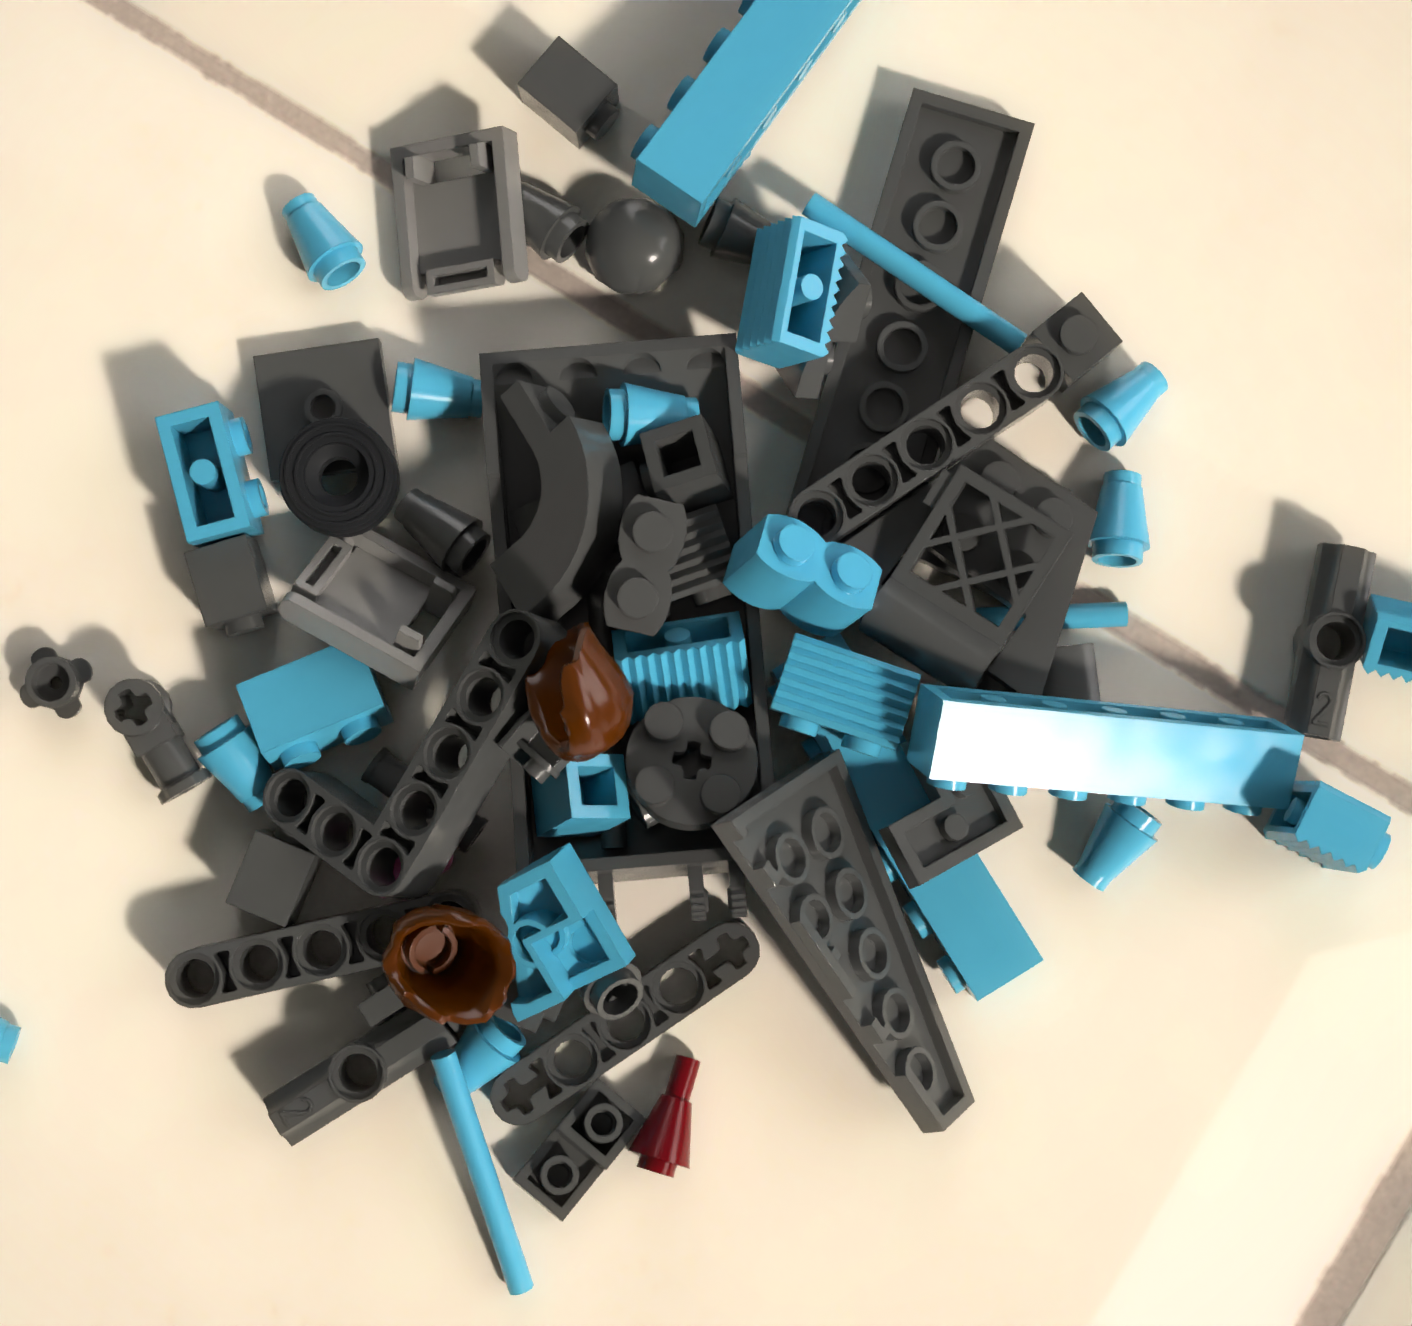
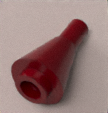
(667, 1130)

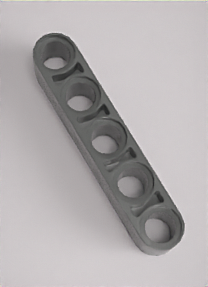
(946, 425)
(293, 951)

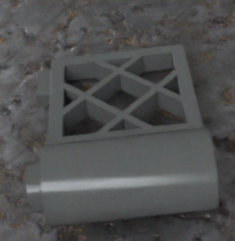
(932, 626)

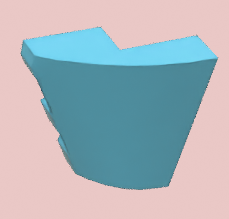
(558, 931)

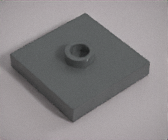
(318, 385)

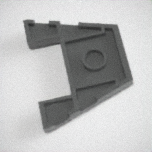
(1030, 651)

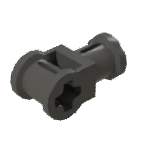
(157, 739)

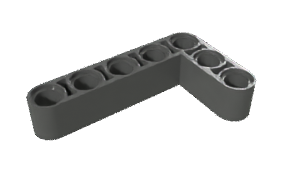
(431, 775)

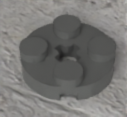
(668, 732)

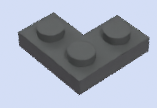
(947, 829)

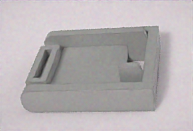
(461, 229)
(372, 599)

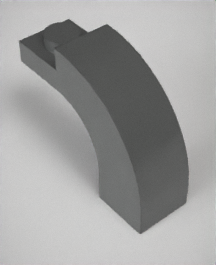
(577, 505)

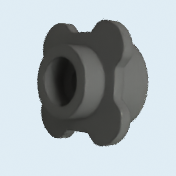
(38, 689)

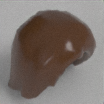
(579, 697)
(449, 964)

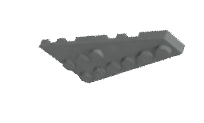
(831, 895)

